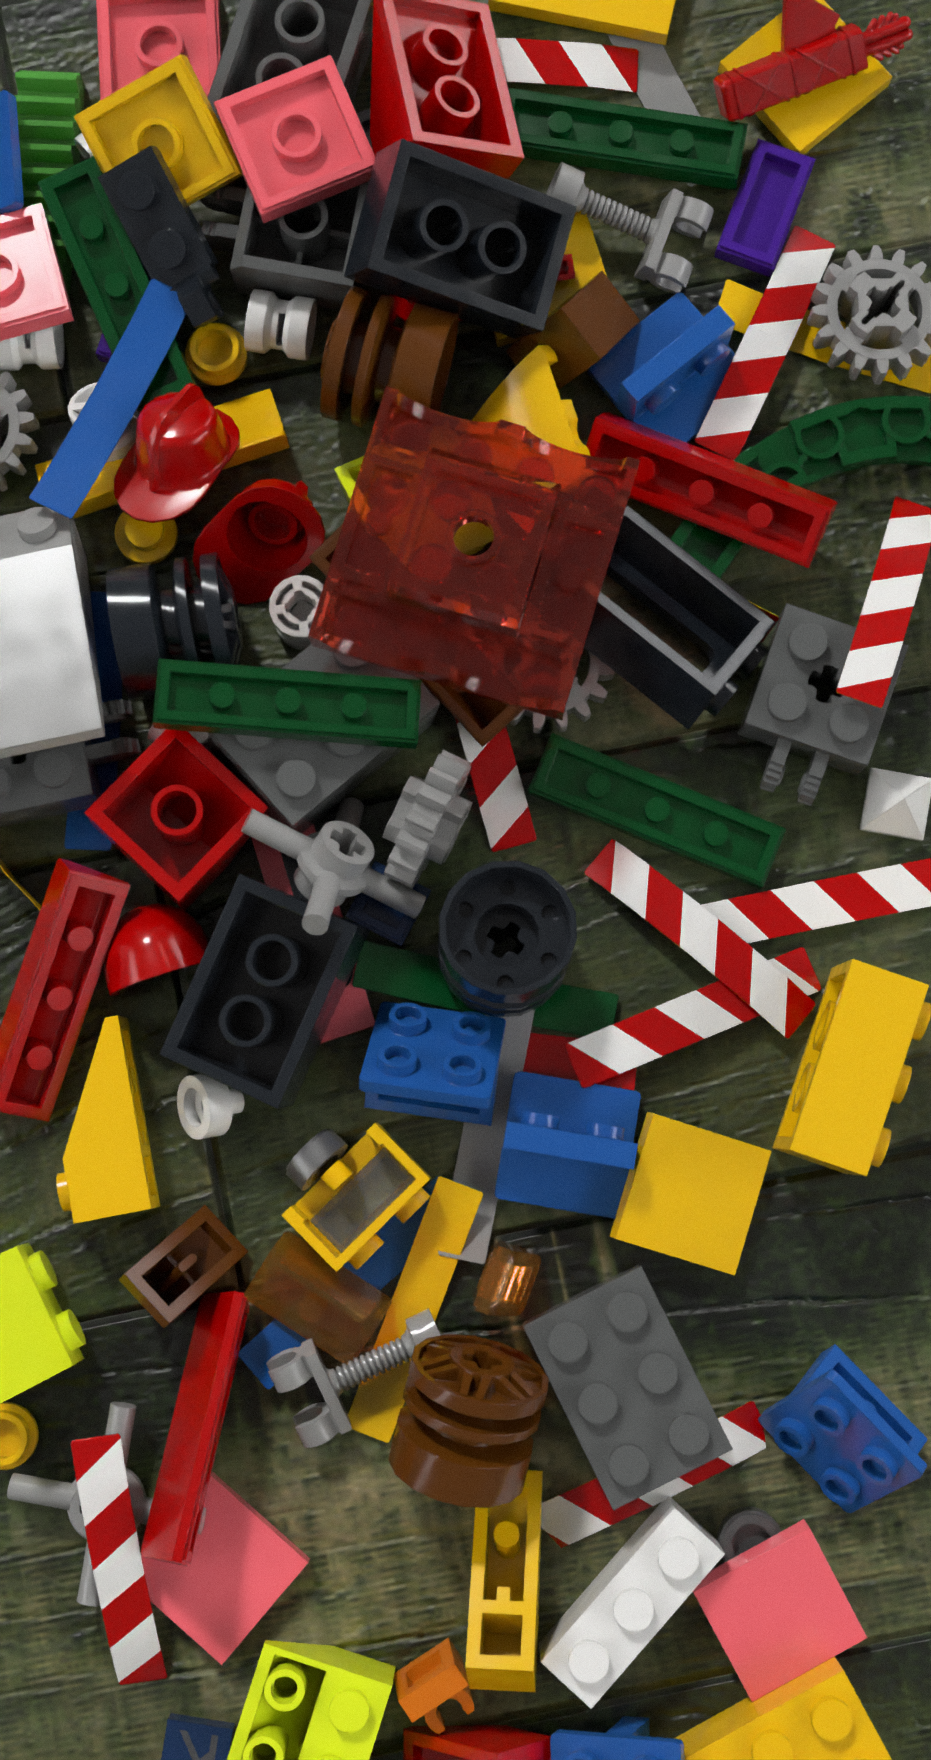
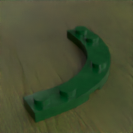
(821, 446)

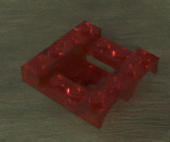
(426, 609)

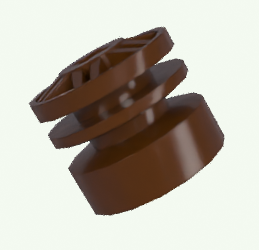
(373, 354)
(468, 1420)

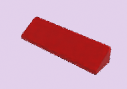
(716, 490)
(56, 986)
(195, 1428)

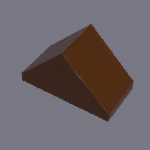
(580, 329)
(183, 1266)

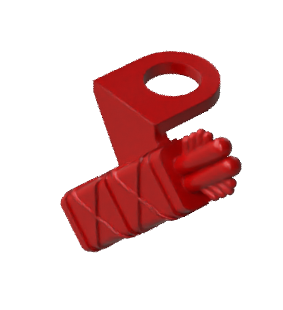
(809, 58)

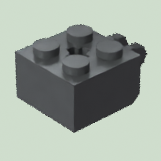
(279, 254)
(789, 717)
(61, 776)

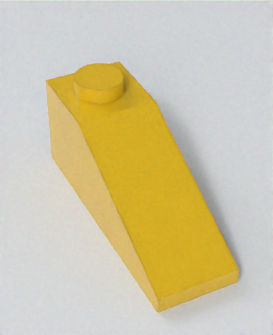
(109, 1145)
(506, 1593)

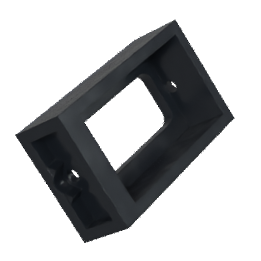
(694, 605)

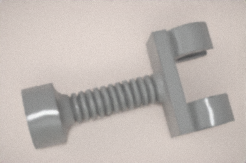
(682, 213)
(325, 1419)

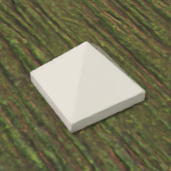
(896, 804)

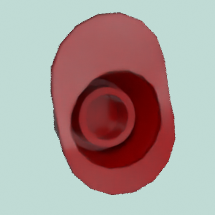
(175, 455)
(263, 537)

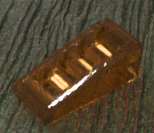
(506, 1280)

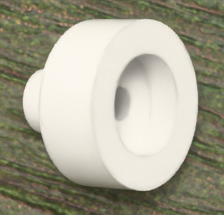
(207, 1106)

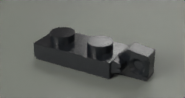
(165, 231)

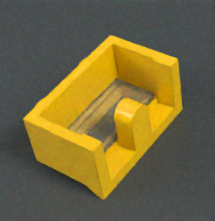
(358, 1198)

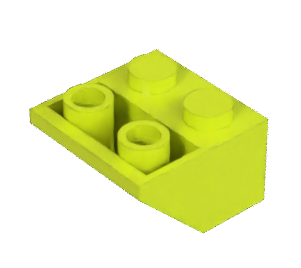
(312, 1704)

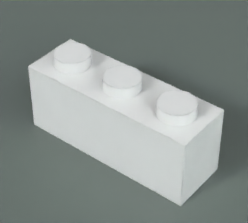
(629, 1601)

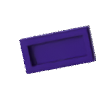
(764, 208)

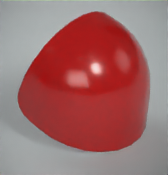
(152, 943)

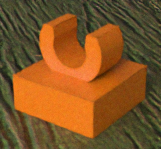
(430, 1682)

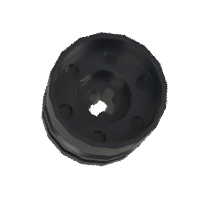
(172, 623)
(497, 904)

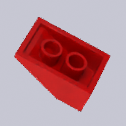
(442, 83)

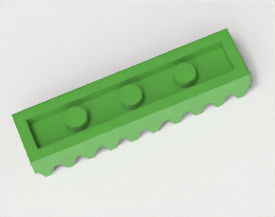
(46, 138)

